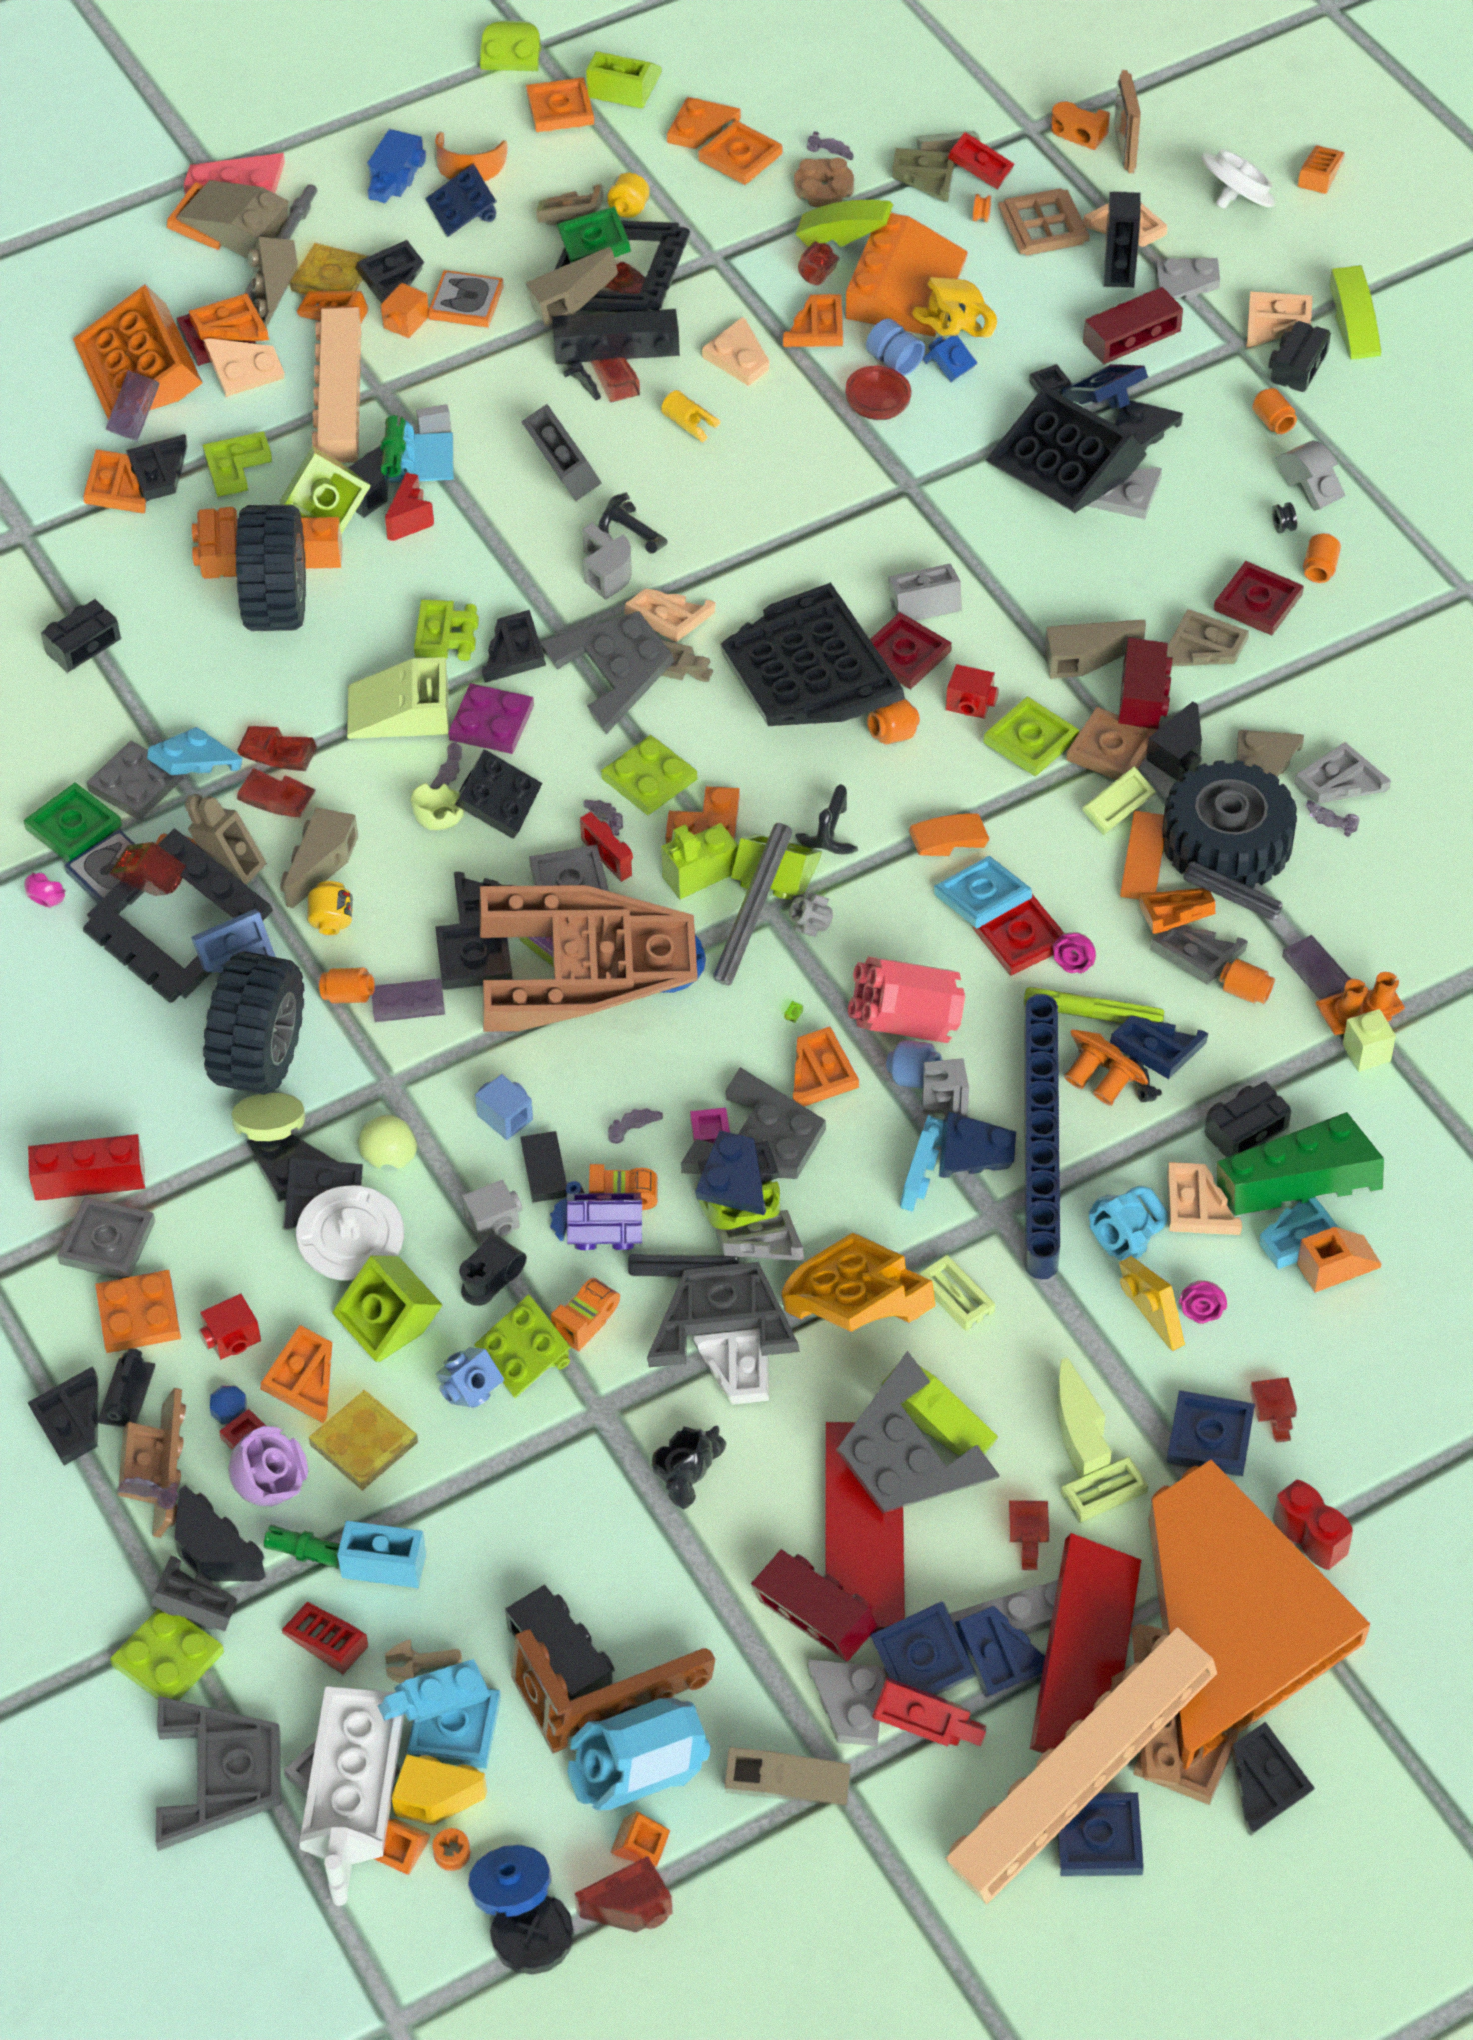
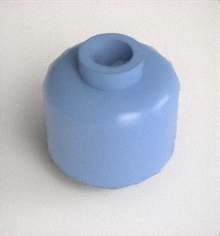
(908, 1061)

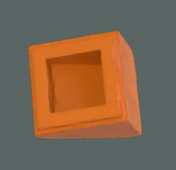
(640, 1838)
(403, 1845)

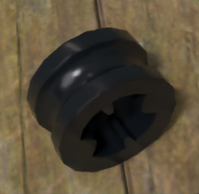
(1284, 517)

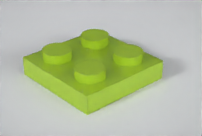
(1031, 736)
(649, 774)
(167, 1655)

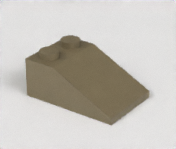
(235, 214)

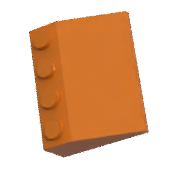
(896, 273)
(139, 339)

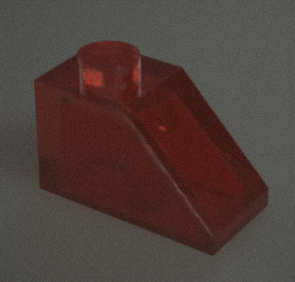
(149, 869)
(627, 1898)

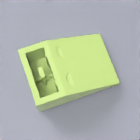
(401, 701)

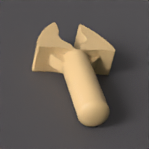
(417, 1661)

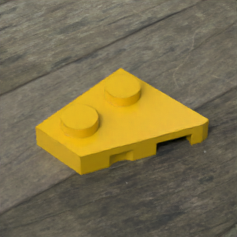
(1154, 1300)

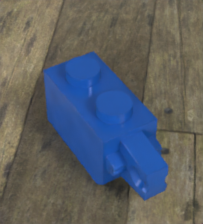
(394, 164)

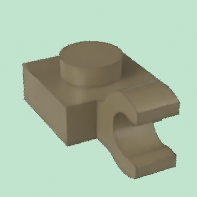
(686, 662)

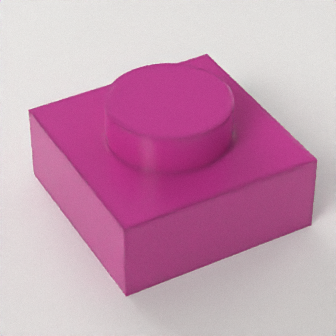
(708, 1122)

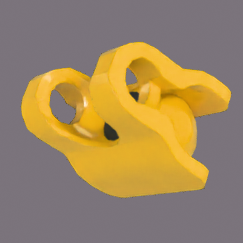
(958, 305)

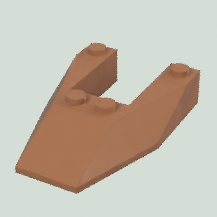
(603, 952)

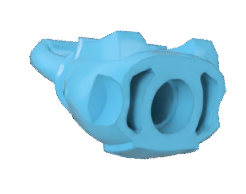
(1124, 1224)

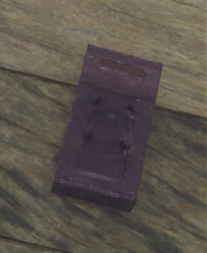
(1316, 967)

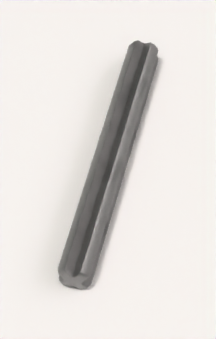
(752, 904)

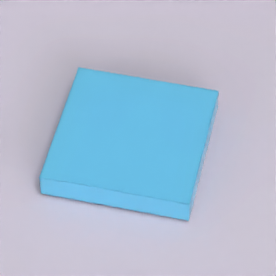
(983, 891)
(458, 1736)

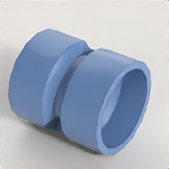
(895, 346)

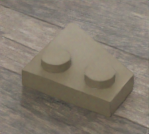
(569, 206)
(1205, 641)
(1268, 749)

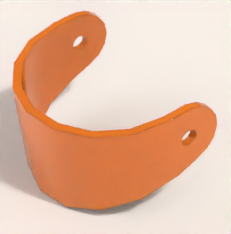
(487, 163)

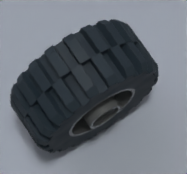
(271, 567)
(1230, 821)
(253, 1022)

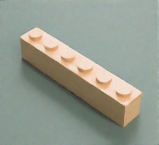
(338, 384)

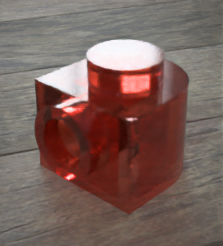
(817, 263)

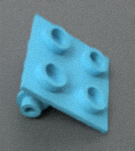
(427, 456)

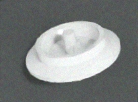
(1239, 177)
(347, 1227)

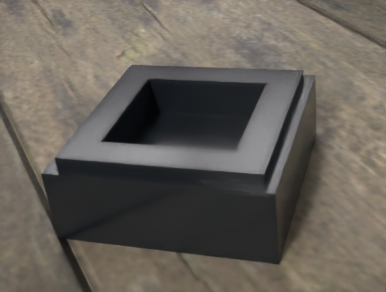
(1050, 377)

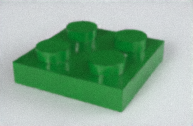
(594, 233)
(72, 822)

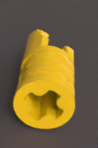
(687, 414)

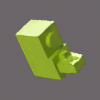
(697, 860)

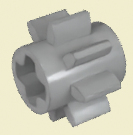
(810, 914)

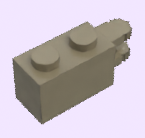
(224, 837)

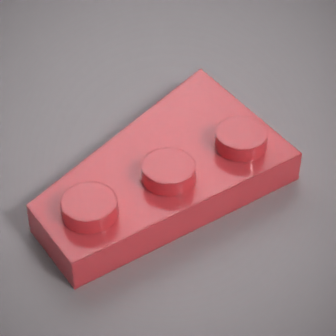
(252, 171)

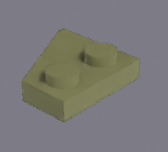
(924, 171)

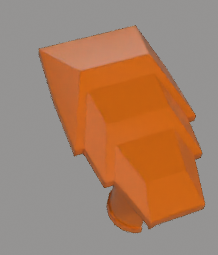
(1359, 1000)
(1097, 1052)

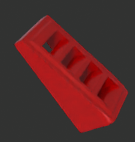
(339, 1659)

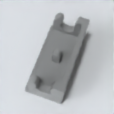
(926, 592)
(945, 1087)

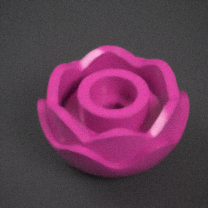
(43, 891)
(1068, 959)
(1203, 1301)

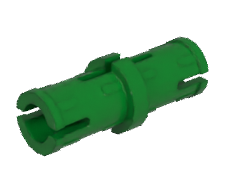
(393, 446)
(302, 1546)

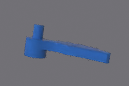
(559, 1215)

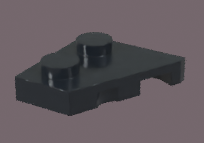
(390, 268)
(1147, 422)
(311, 1178)

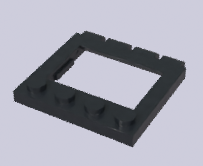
(660, 274)
(140, 953)

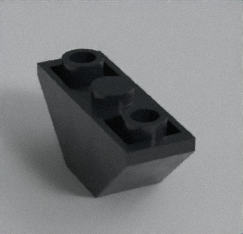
(213, 1543)

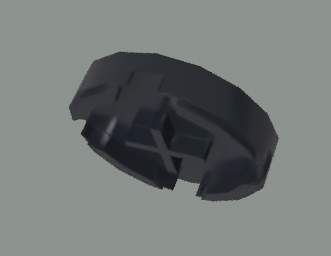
(533, 1939)

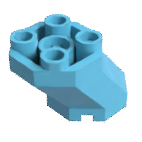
(637, 1753)

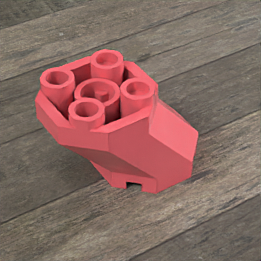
(906, 999)

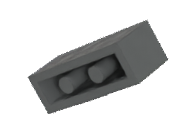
(561, 452)

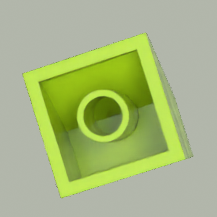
(325, 488)
(793, 872)
(386, 1306)

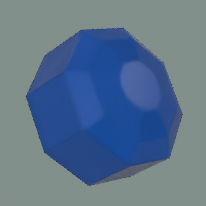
(227, 1404)

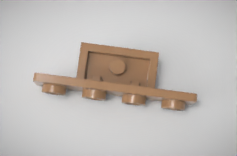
(154, 1455)
(1161, 1753)

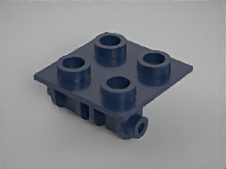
(462, 201)

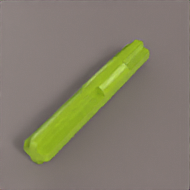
(1097, 1007)

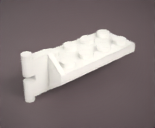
(350, 1783)

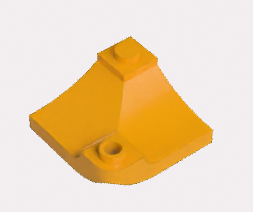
(856, 1285)

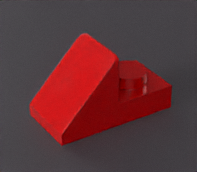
(408, 510)

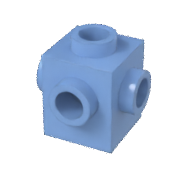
(468, 1377)

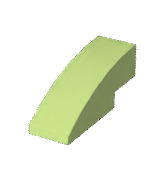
(1081, 1422)

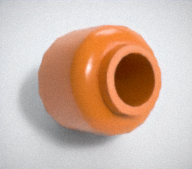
(894, 722)

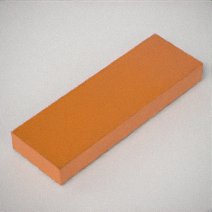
(1143, 855)

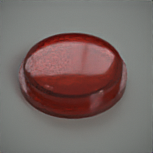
(878, 392)

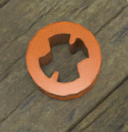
(982, 208)
(448, 1836)

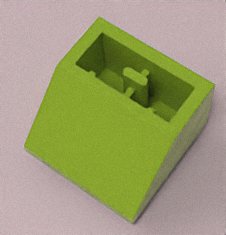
(621, 79)

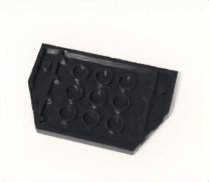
(810, 662)

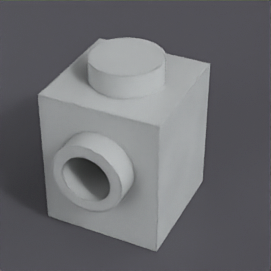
(492, 1210)

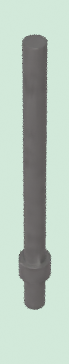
(298, 212)

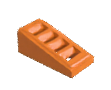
(1320, 169)
(331, 299)

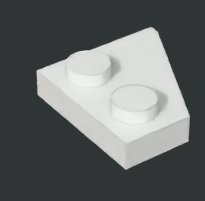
(737, 1364)

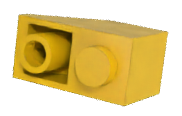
(434, 1790)

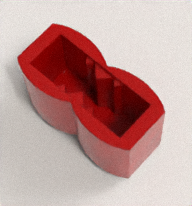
(1318, 1527)

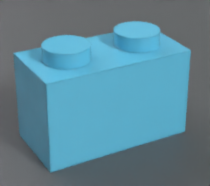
(382, 1554)

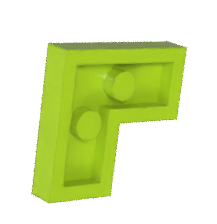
(230, 456)

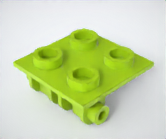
(525, 1345)

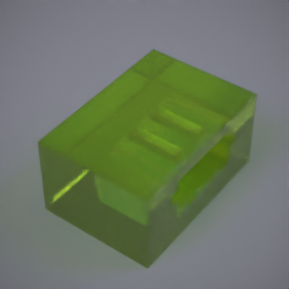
(793, 1012)

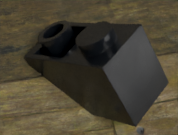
(369, 470)

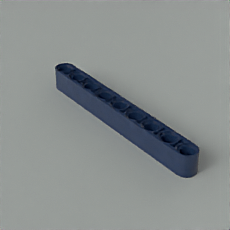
(1041, 1116)

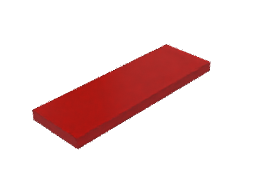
(860, 1542)
(1085, 1636)

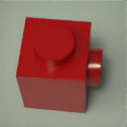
(971, 691)
(229, 1327)

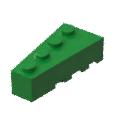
(1300, 1166)

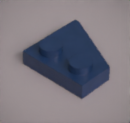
(1157, 1044)
(998, 1650)

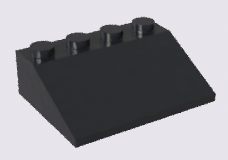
(1066, 451)

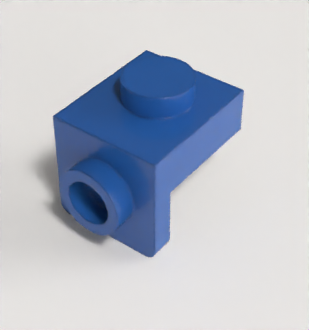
(950, 356)

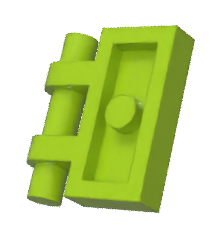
(435, 633)

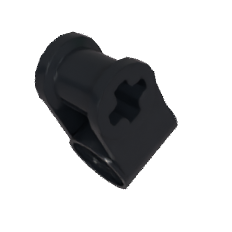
(490, 1270)

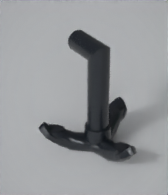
(618, 511)
(827, 822)

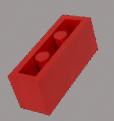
(86, 1167)

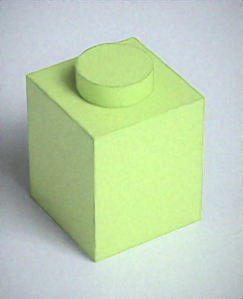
(1369, 1040)

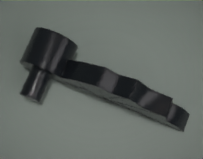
(577, 371)
(1146, 1092)

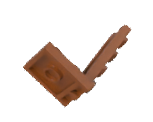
(561, 1718)

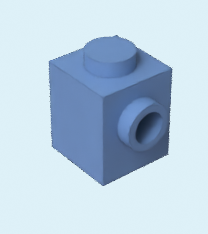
(504, 1106)

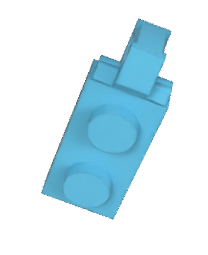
(924, 1159)
(436, 1693)

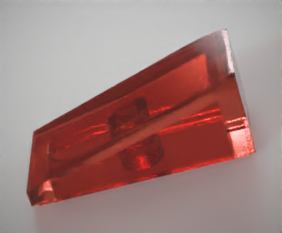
(617, 378)

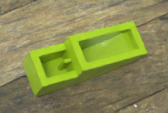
(843, 221)
(1355, 312)

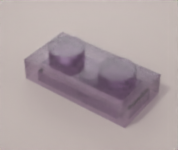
(132, 406)
(408, 1000)

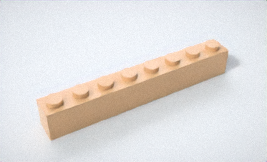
(1080, 1765)

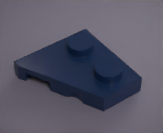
(974, 1146)
(732, 1174)

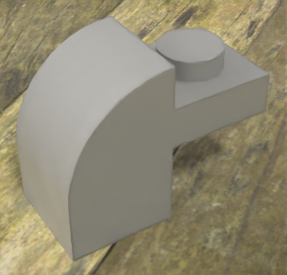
(1313, 467)
(608, 561)

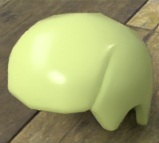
(436, 807)
(387, 1141)

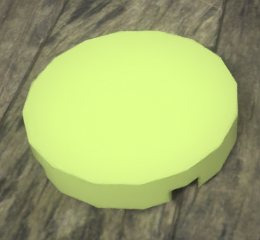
(268, 1116)

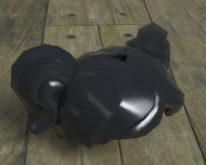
(687, 1461)

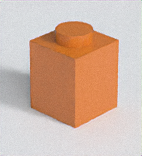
(405, 310)

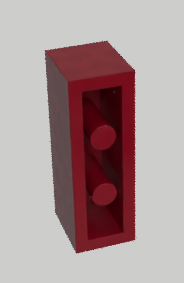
(1132, 325)
(1145, 683)
(815, 1604)

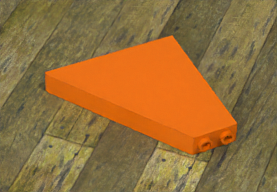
(1245, 1602)

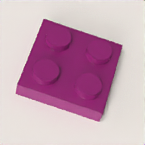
(491, 718)

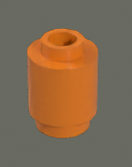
(1274, 411)
(1321, 557)
(1247, 981)
(346, 985)

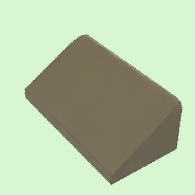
(941, 142)

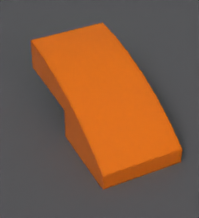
(942, 834)

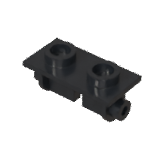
(127, 1390)

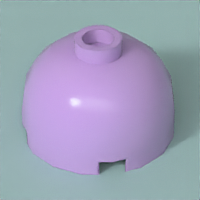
(267, 1467)

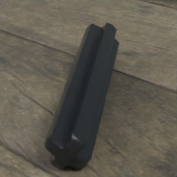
(1232, 890)
(673, 1264)

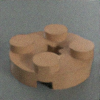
(813, 172)

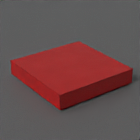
(1021, 936)

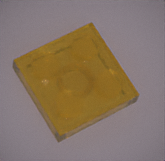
(327, 270)
(363, 1440)

